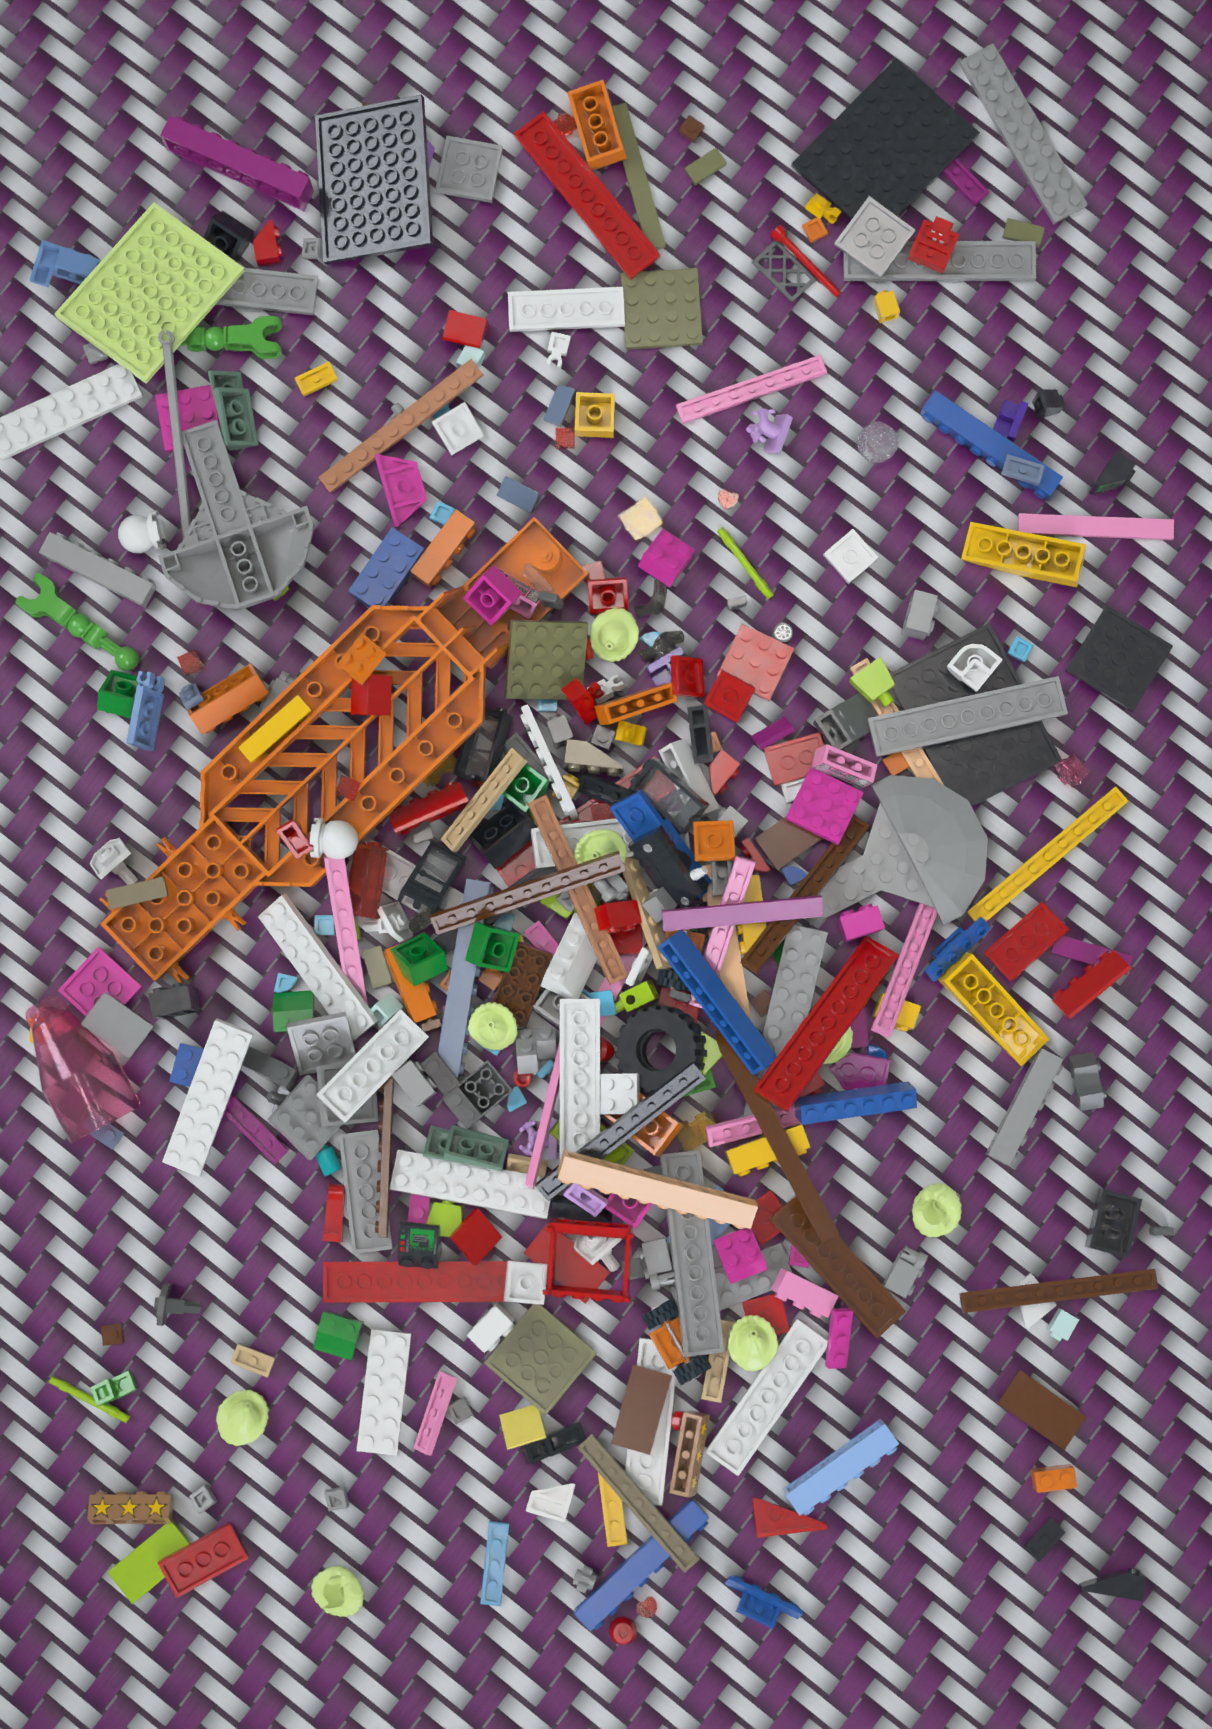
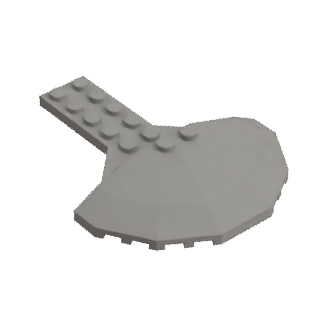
(237, 545)
(919, 848)

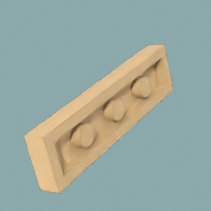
(715, 1376)

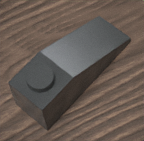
(270, 1069)

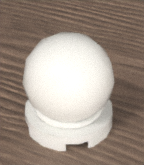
(141, 533)
(334, 839)

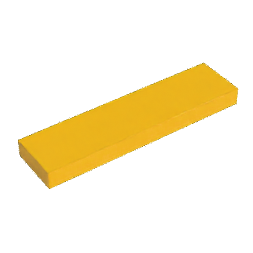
(274, 728)
(613, 1515)

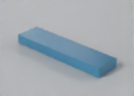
(494, 1563)

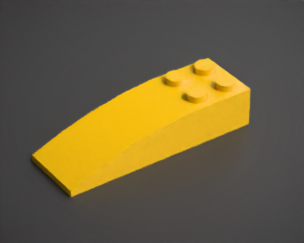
(1025, 554)
(993, 1008)

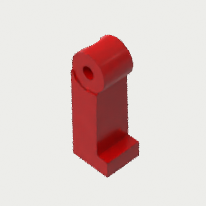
(334, 1213)

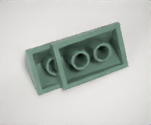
(233, 409)
(466, 1147)

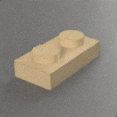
(521, 1164)
(253, 1360)

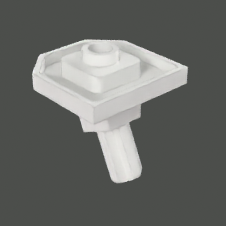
(111, 858)
(392, 921)
(595, 1248)

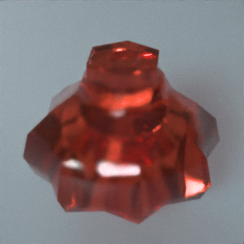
(565, 124)

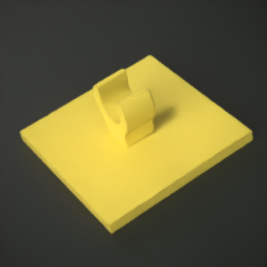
(522, 1426)

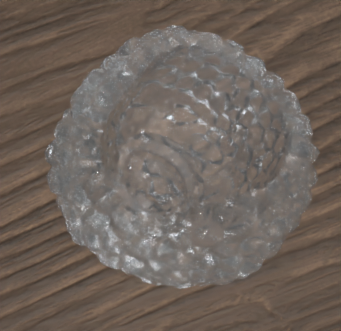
(877, 442)

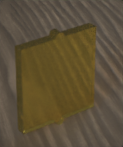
(640, 519)

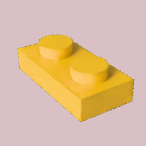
(316, 379)

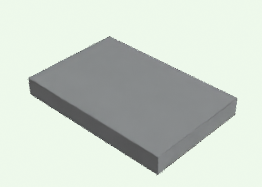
(117, 1024)

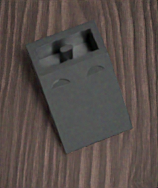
(845, 722)
(477, 1094)

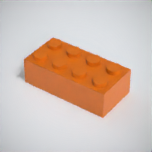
(597, 125)
(228, 698)
(657, 1133)

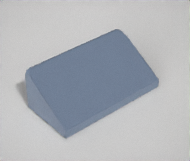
(559, 405)
(518, 494)

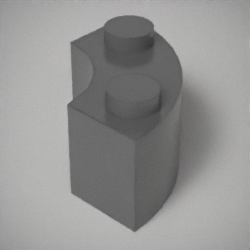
(1089, 1091)

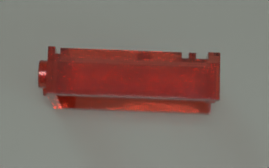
(367, 878)

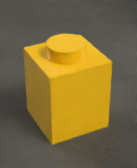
(886, 306)

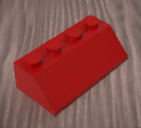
(429, 809)
(1091, 984)

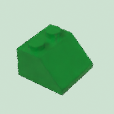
(118, 694)
(526, 787)
(492, 947)
(419, 959)
(292, 1007)
(338, 1334)

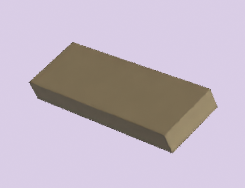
(137, 893)

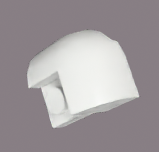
(974, 665)

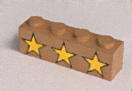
(689, 1453)
(130, 1509)

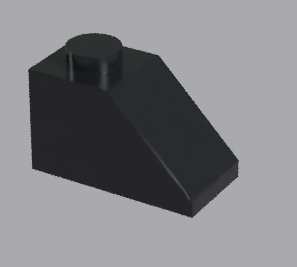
(1047, 403)

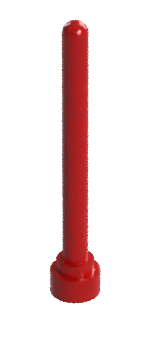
(780, 235)

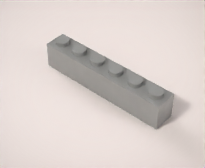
(98, 570)
(1024, 1107)

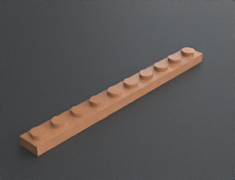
(401, 426)
(580, 896)

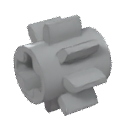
(584, 1579)

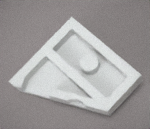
(1034, 1312)
(551, 1502)

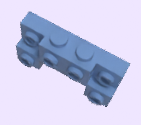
(61, 263)

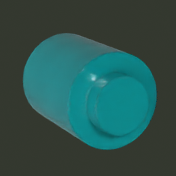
(328, 1160)

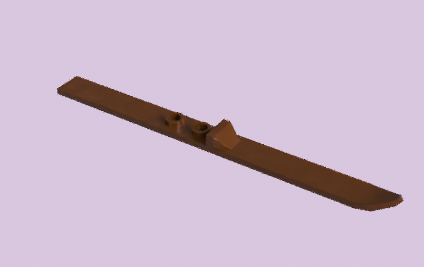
(780, 1144)

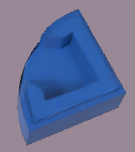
(793, 874)
(875, 1050)

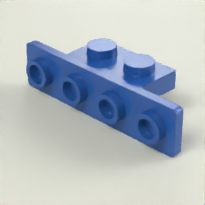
(955, 947)
(760, 1605)

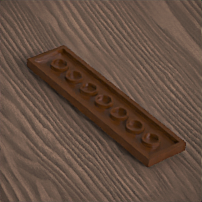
(840, 1270)

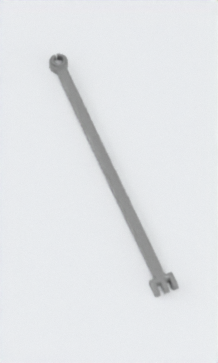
(176, 430)

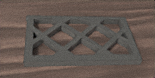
(782, 286)

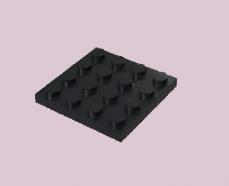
(1119, 658)

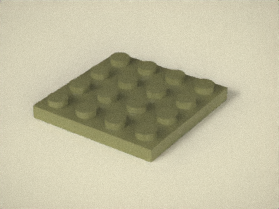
(662, 309)
(544, 658)
(540, 1358)

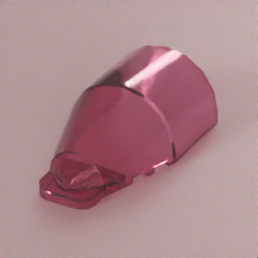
(77, 1071)

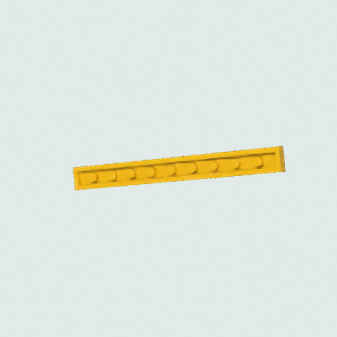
(1048, 855)

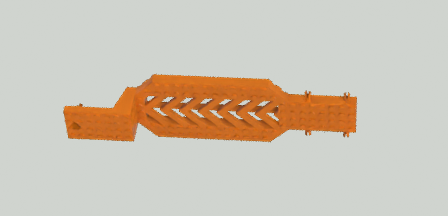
(218, 866)

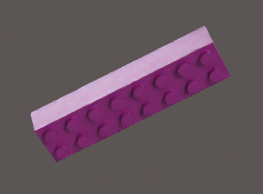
(237, 162)

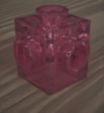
(1071, 771)

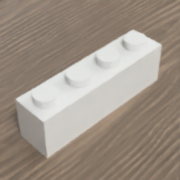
(680, 760)

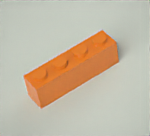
(443, 549)
(635, 703)
(415, 998)

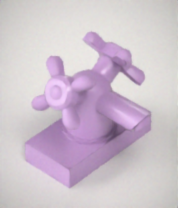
(775, 431)
(551, 1142)
(588, 1199)

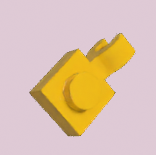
(821, 207)

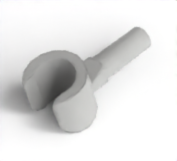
(397, 409)

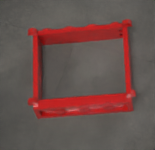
(589, 1228)

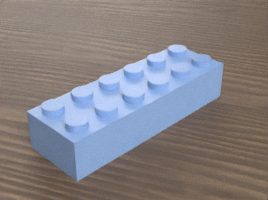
(840, 1467)

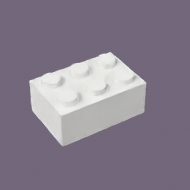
(491, 1327)

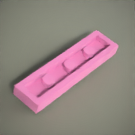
(435, 1413)

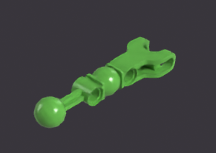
(238, 338)
(76, 623)

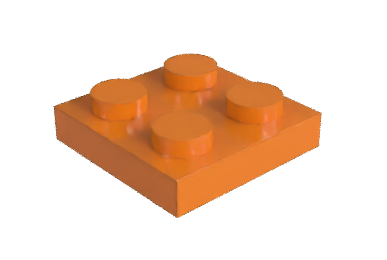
(362, 658)
(714, 840)

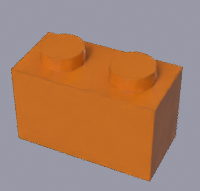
(1053, 1478)

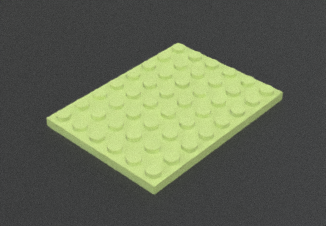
(147, 284)

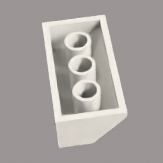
(571, 962)

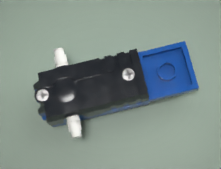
(661, 850)

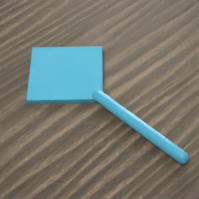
(607, 1004)

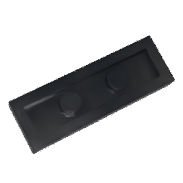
(602, 789)

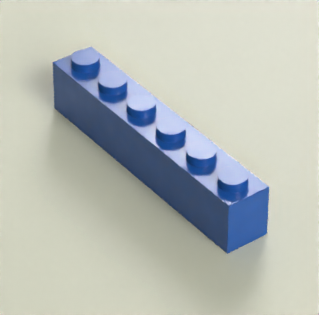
(855, 1103)

